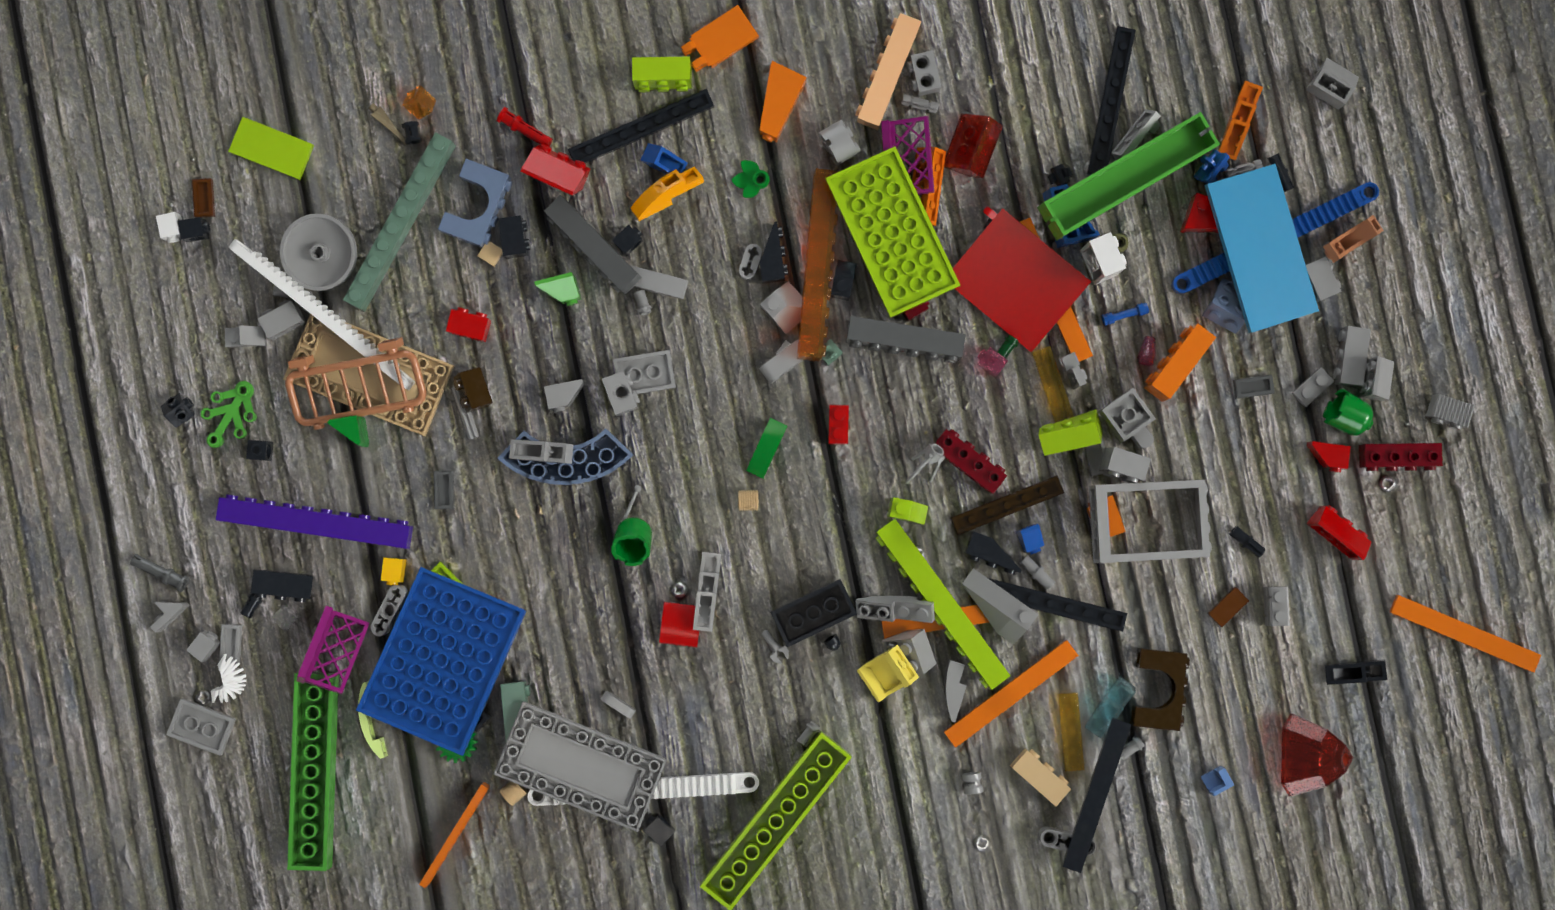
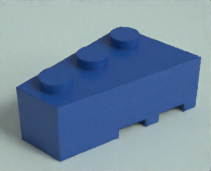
(1082, 234)

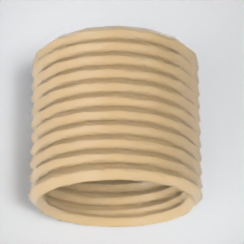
(748, 500)
(513, 792)

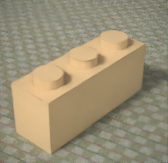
(1041, 776)

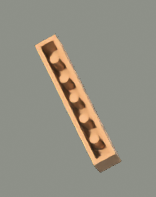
(888, 72)

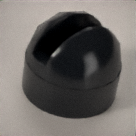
(832, 642)

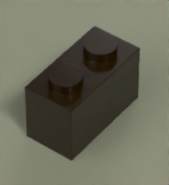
(472, 390)

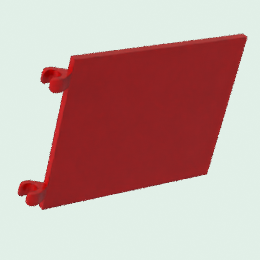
(1017, 279)

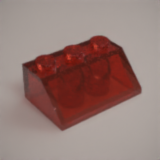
(972, 145)

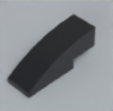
(1356, 672)

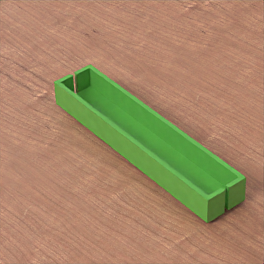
(1127, 176)

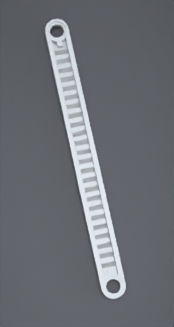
(315, 308)
(685, 786)

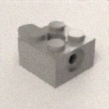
(1128, 418)

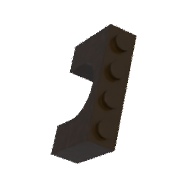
(1168, 715)

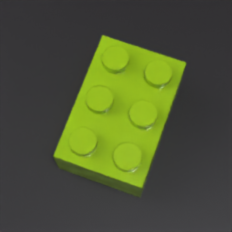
(662, 73)

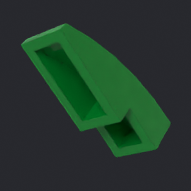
(766, 448)

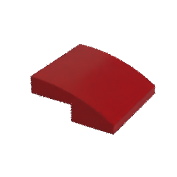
(678, 625)

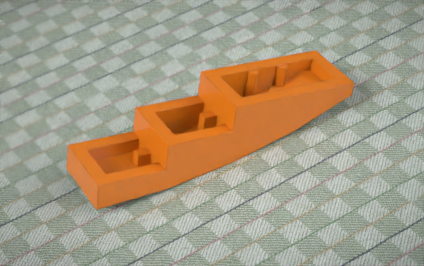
(1240, 119)

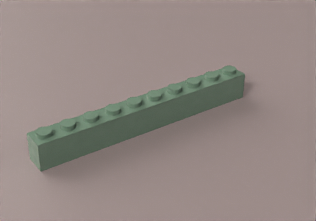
(399, 222)

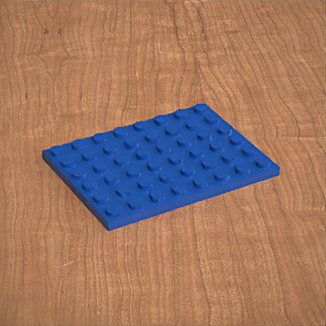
(441, 661)

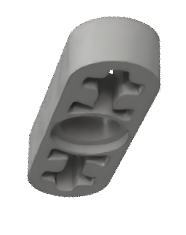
(381, 614)

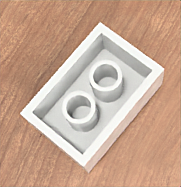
(1103, 258)

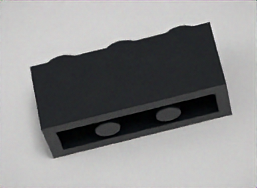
(281, 585)

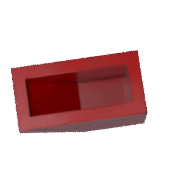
(1330, 455)

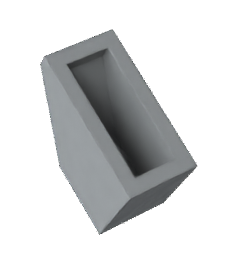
(562, 394)

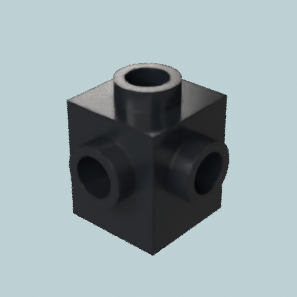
(178, 410)

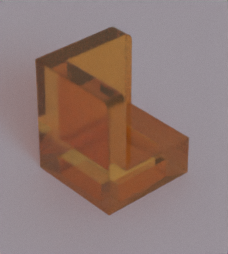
(419, 102)

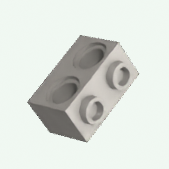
(928, 73)

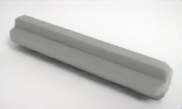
(467, 418)

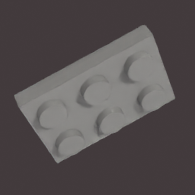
(648, 372)
(201, 726)

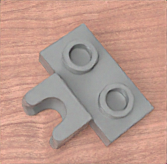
(1075, 375)

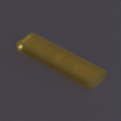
(1052, 384)
(1071, 731)

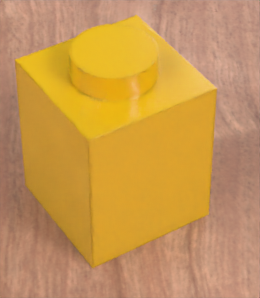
(393, 570)

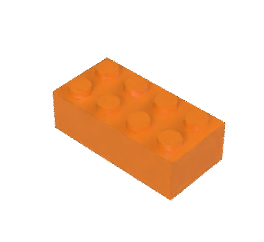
(1179, 363)

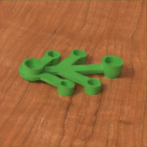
(231, 411)

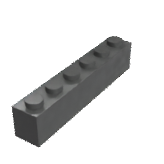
(592, 244)

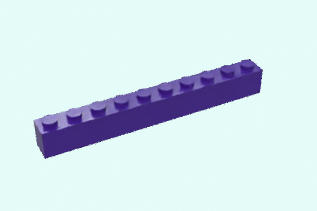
(313, 522)

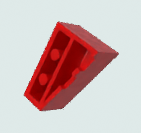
(1199, 216)

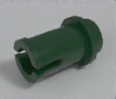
(1008, 345)

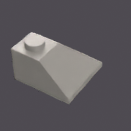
(784, 307)

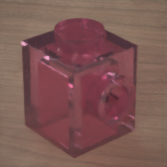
(991, 361)

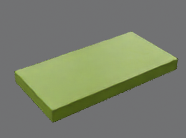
(271, 148)

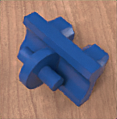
(1211, 166)

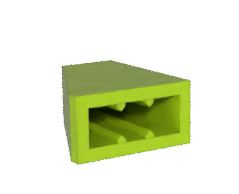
(907, 510)

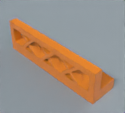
(931, 200)

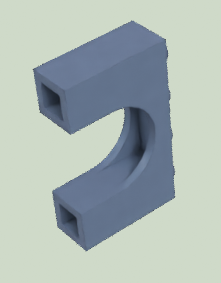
(478, 230)

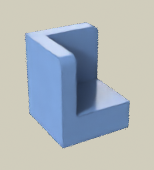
(1217, 780)

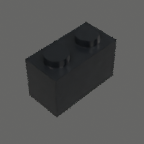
(513, 237)

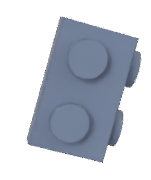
(1225, 307)

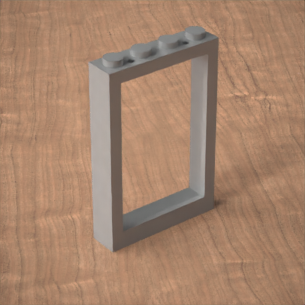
(1100, 521)

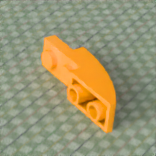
(660, 193)

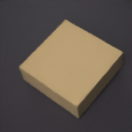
(490, 253)

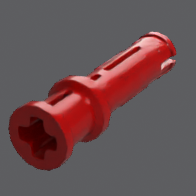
(517, 124)

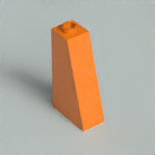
(781, 96)

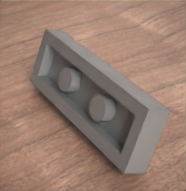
(1145, 123)

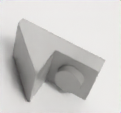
(244, 336)
(171, 612)

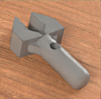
(774, 646)

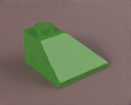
(561, 288)

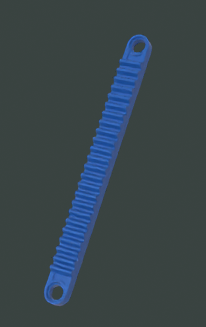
(1303, 224)

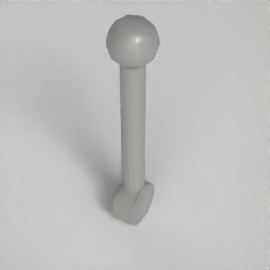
(637, 488)

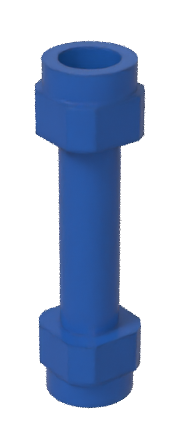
(1140, 309)

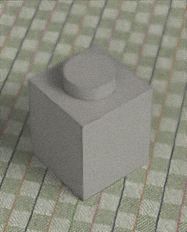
(204, 645)

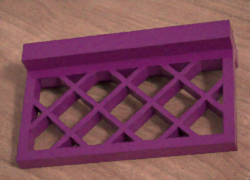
(890, 140)
(319, 640)

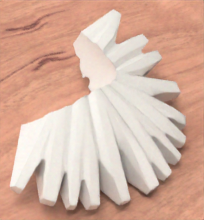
(231, 680)

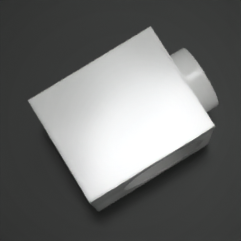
(169, 226)

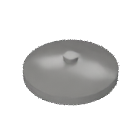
(318, 252)

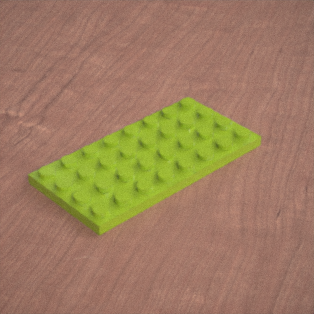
(892, 232)

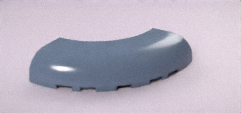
(589, 461)

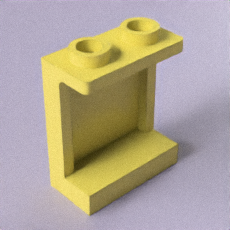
(887, 673)

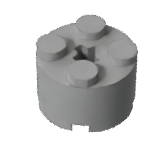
(838, 142)

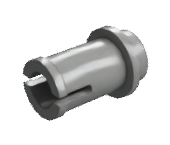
(642, 302)
(808, 734)
(1132, 747)

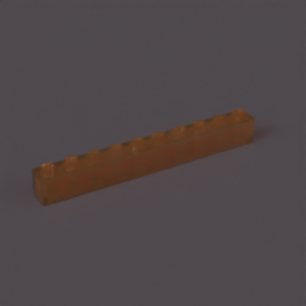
(817, 269)

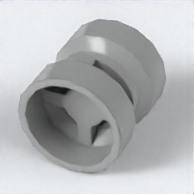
(972, 783)

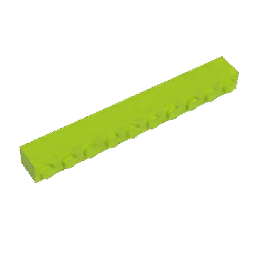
(946, 609)

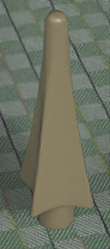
(380, 115)

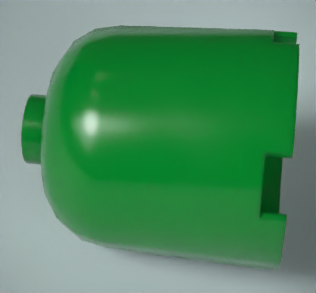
(1348, 413)
(632, 541)

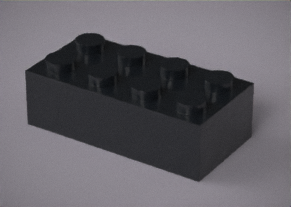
(813, 612)

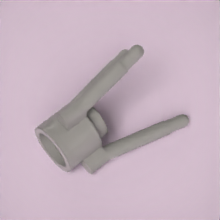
(933, 454)

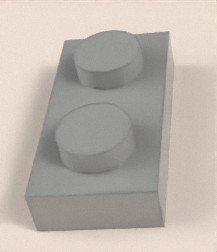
(1312, 387)

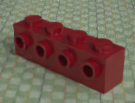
(1400, 455)
(970, 462)

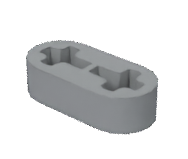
(746, 259)
(618, 704)

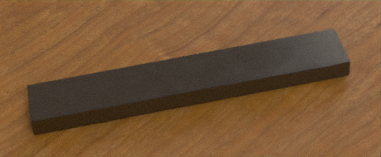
(1007, 505)

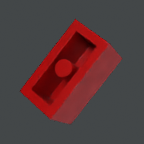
(468, 325)
(838, 425)

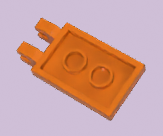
(720, 39)

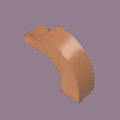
(1352, 238)

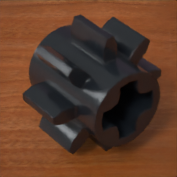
(1060, 175)

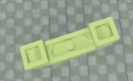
(376, 744)

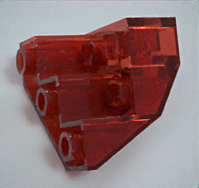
(1310, 756)

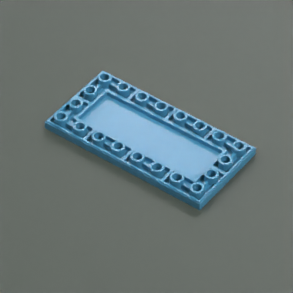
(1261, 248)

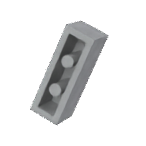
(1352, 356)

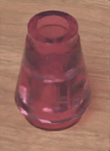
(1147, 352)

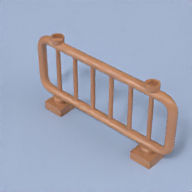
(393, 353)

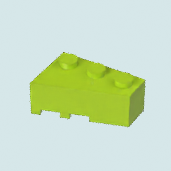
(1071, 433)

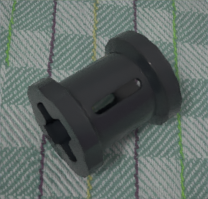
(411, 132)

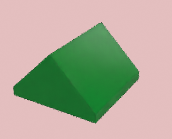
(353, 428)

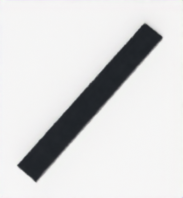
(1111, 99)
(642, 127)
(1066, 607)
(1096, 795)

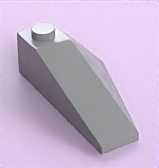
(1004, 612)

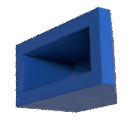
(662, 159)
(1030, 538)

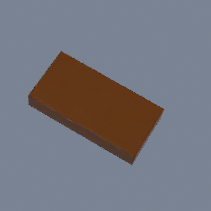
(203, 198)
(1228, 607)

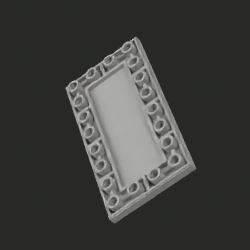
(580, 766)

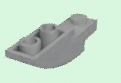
(895, 607)

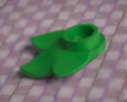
(748, 179)

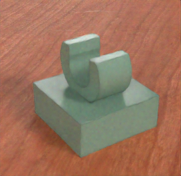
(832, 352)

